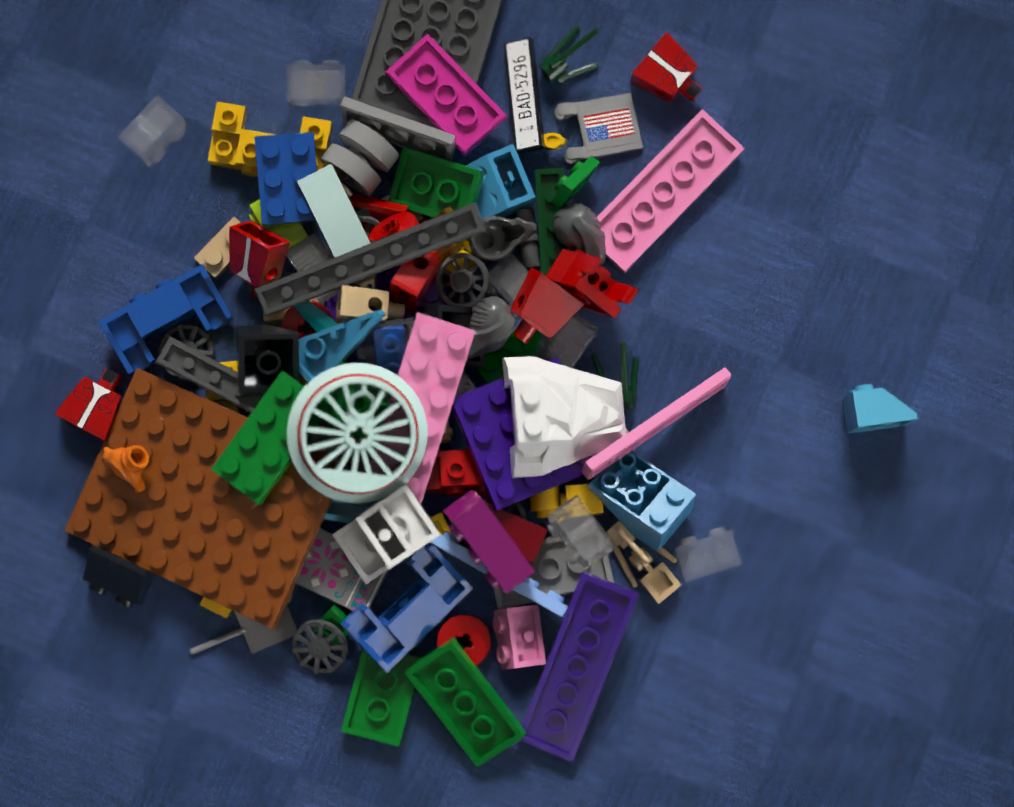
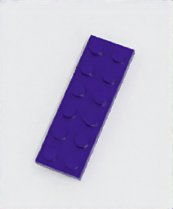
(578, 665)

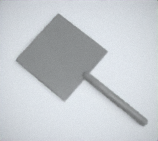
(256, 634)

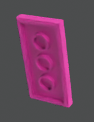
(446, 94)

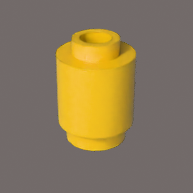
(545, 502)

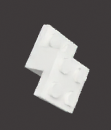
(386, 534)

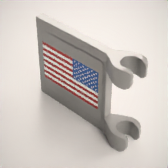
(605, 126)

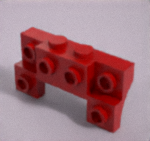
(454, 474)

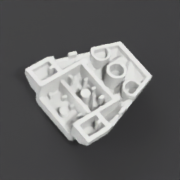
(559, 414)

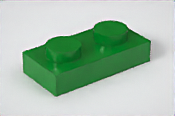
(579, 176)

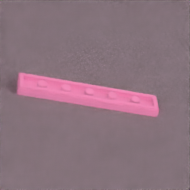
(656, 424)

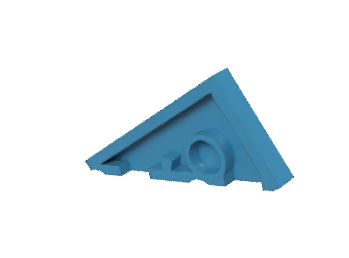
(334, 344)

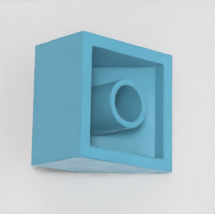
(874, 410)

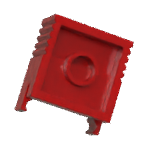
(590, 282)

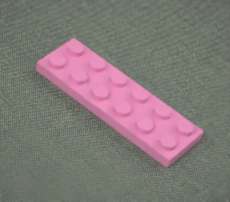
(666, 189)
(433, 371)

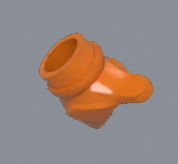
(127, 464)

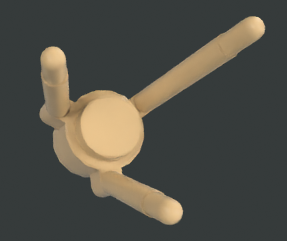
(622, 537)

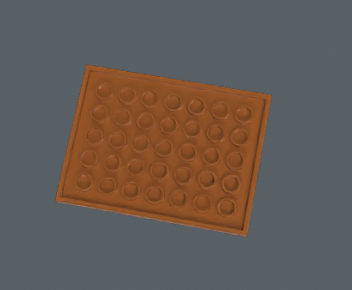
(188, 517)

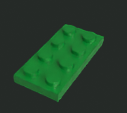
(260, 448)
(465, 702)

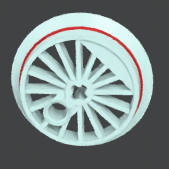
(351, 484)

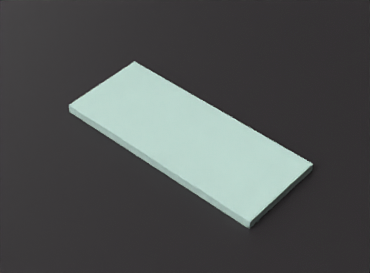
(333, 211)

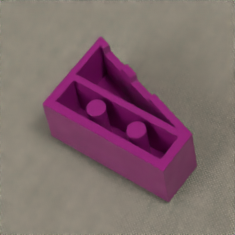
(488, 542)

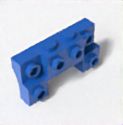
(160, 311)
(413, 613)

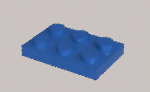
(280, 165)

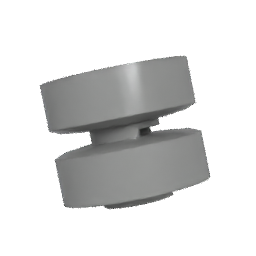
(364, 151)

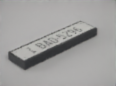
(524, 95)

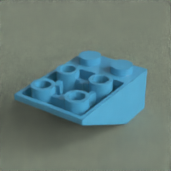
(504, 183)
(643, 499)

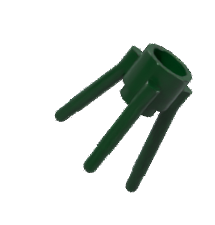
(555, 65)
(628, 391)

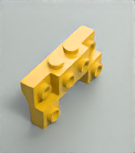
(235, 146)

